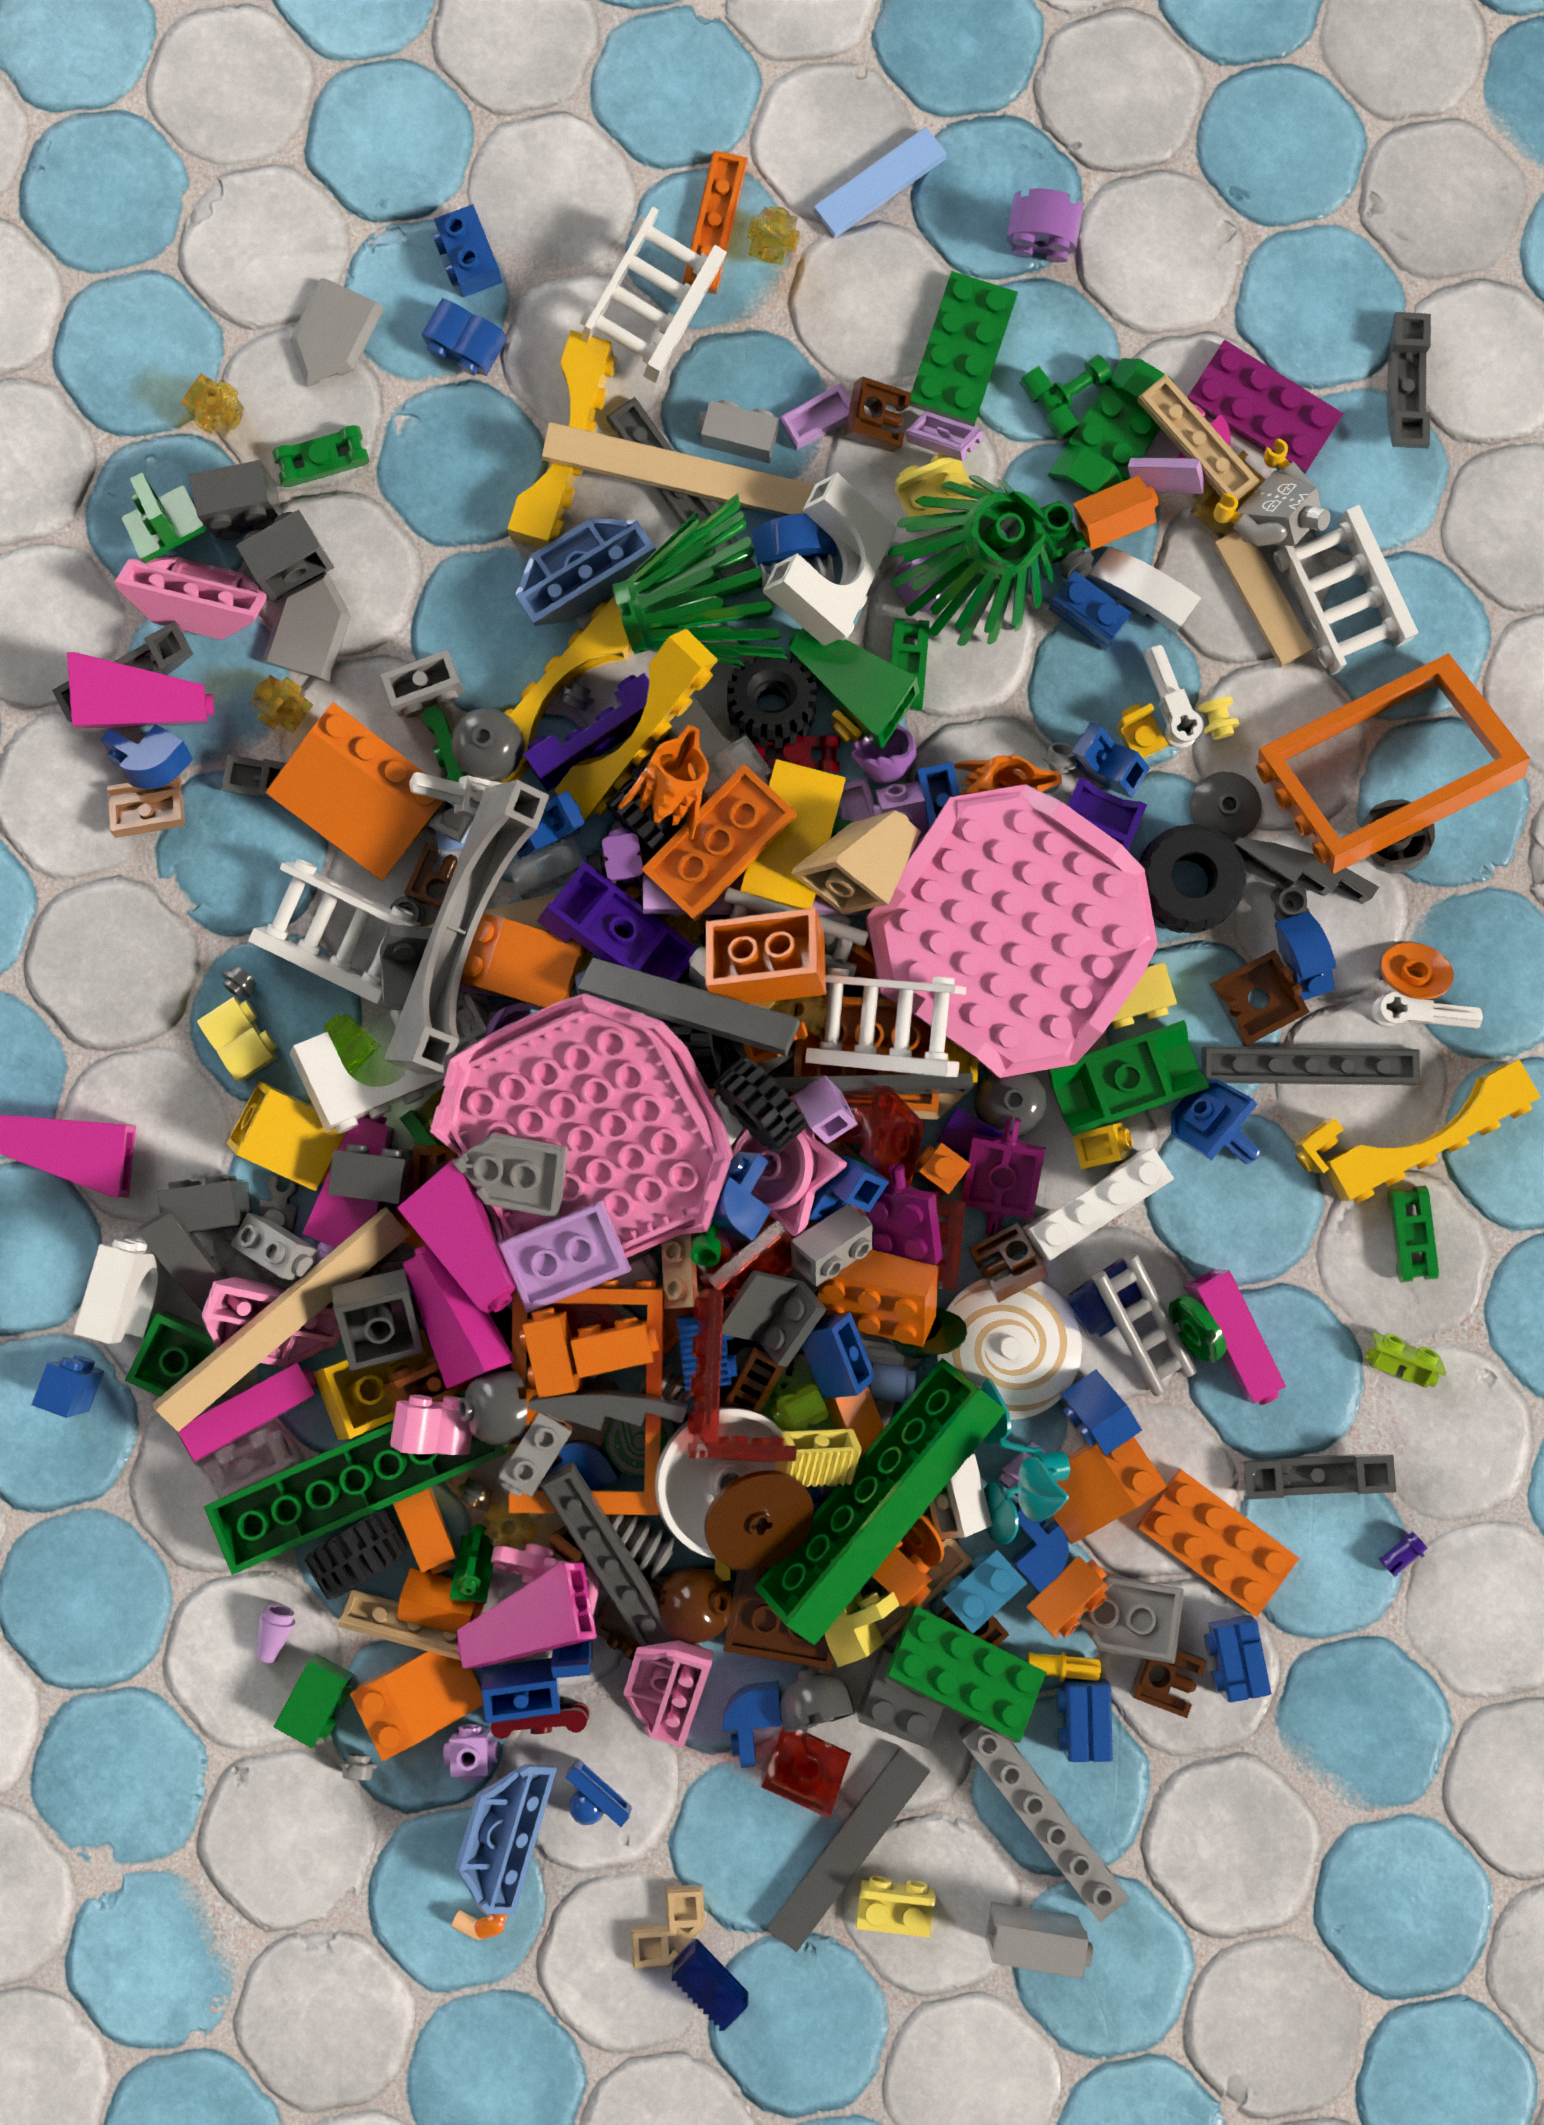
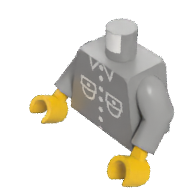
(1280, 508)

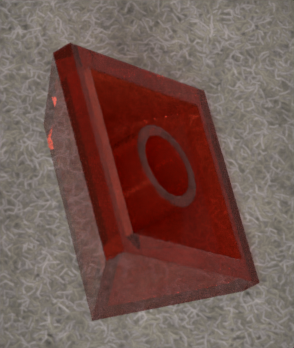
(805, 1770)

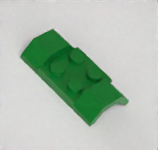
(1110, 431)
(1127, 1078)

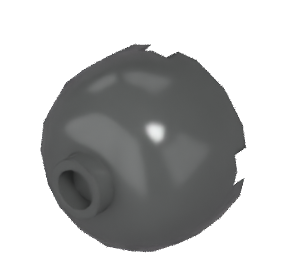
(487, 744)
(1404, 854)
(1011, 1096)
(494, 1407)
(814, 1701)

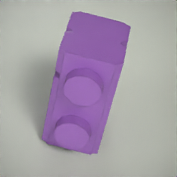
(624, 859)

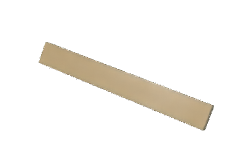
(674, 470)
(279, 1320)

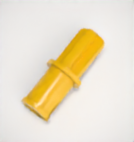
(1066, 1666)

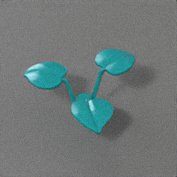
(1038, 1491)

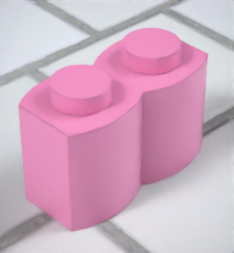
(430, 1427)

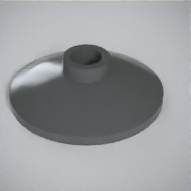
(1208, 810)

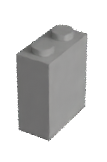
(1038, 1940)

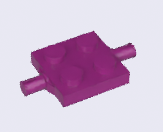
(1003, 1175)
(906, 1221)

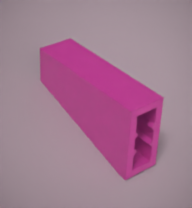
(126, 696)
(78, 1151)
(338, 1217)
(461, 1236)
(459, 1333)
(1246, 1350)
(247, 1411)
(533, 1620)

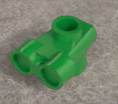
(1064, 537)

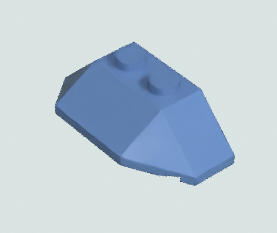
(581, 569)
(503, 1837)

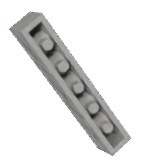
(1046, 1819)

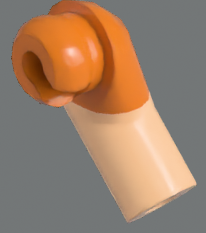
(479, 1928)

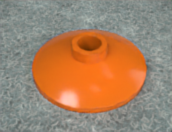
(1417, 970)
(924, 1542)

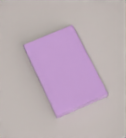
(564, 1256)

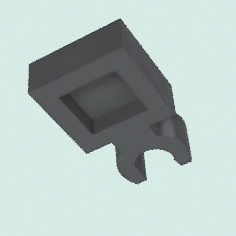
(279, 1208)

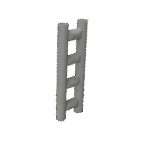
(846, 934)
(1125, 1317)

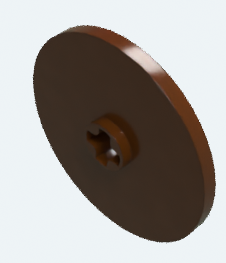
(741, 1503)

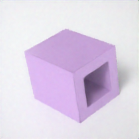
(825, 1109)

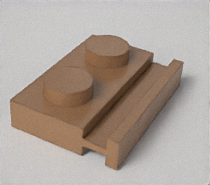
(145, 810)

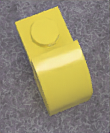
(855, 1632)

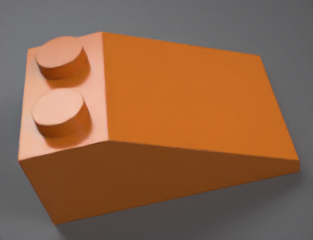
(521, 962)
(1105, 1487)
(415, 1700)

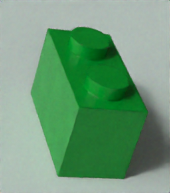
(314, 1701)

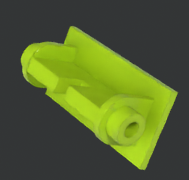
(1420, 1364)

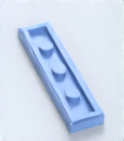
(880, 182)

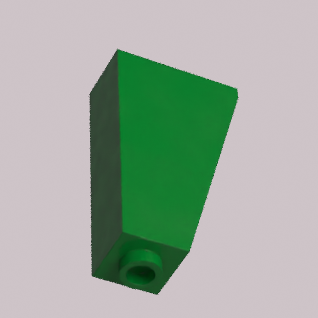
(857, 683)

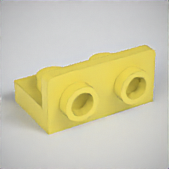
(927, 481)
(895, 1907)

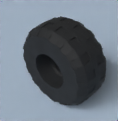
(1212, 853)

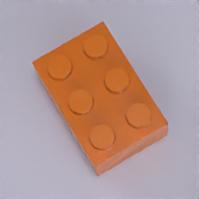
(766, 956)
(885, 1296)

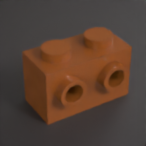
(423, 1382)

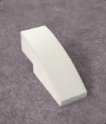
(1144, 588)

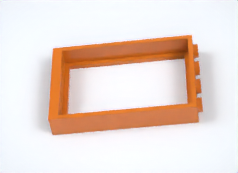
(1337, 853)
(609, 1292)

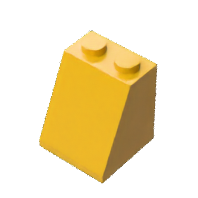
(284, 1136)

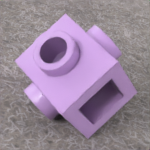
(904, 799)
(478, 1742)

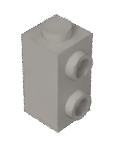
(738, 430)
(832, 1245)
(274, 1247)
(534, 1454)

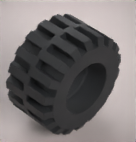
(355, 1554)

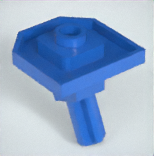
(1214, 1120)

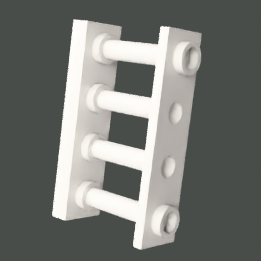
(687, 296)
(1366, 562)
(306, 951)
(900, 1056)

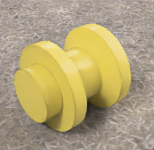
(1219, 721)

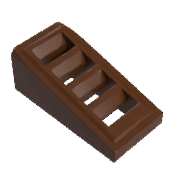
(750, 1363)
(565, 1546)

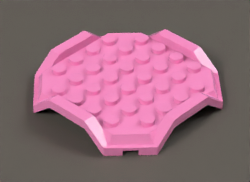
(1026, 914)
(614, 1095)

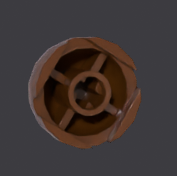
(695, 1605)

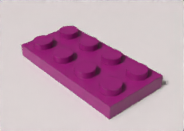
(1264, 405)

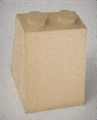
(861, 862)

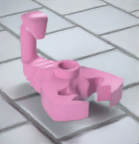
(535, 1562)

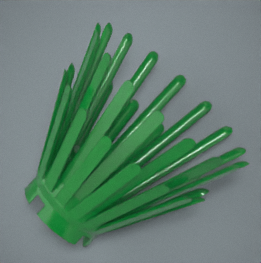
(977, 556)
(680, 590)

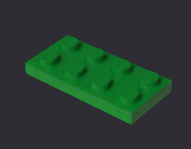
(962, 348)
(965, 1674)

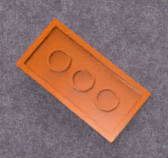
(727, 839)
(1218, 1542)

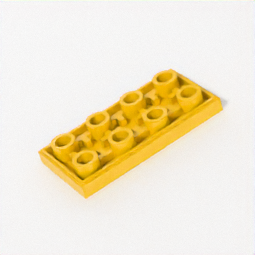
(816, 800)

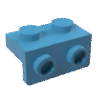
(983, 1590)

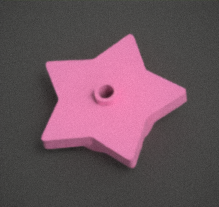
(791, 1175)

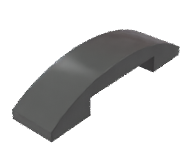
(1407, 380)
(161, 654)
(1319, 1475)

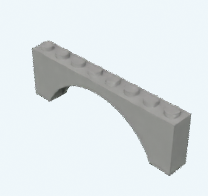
(427, 1025)

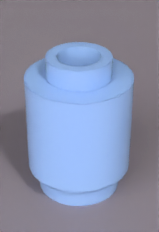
(892, 1382)

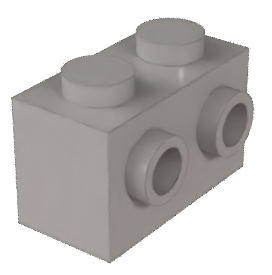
(423, 684)

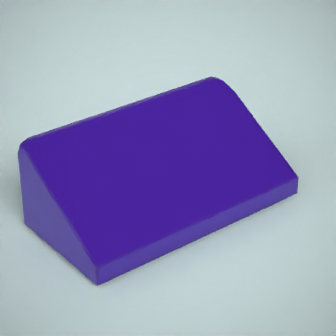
(960, 1131)

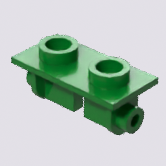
(473, 1567)

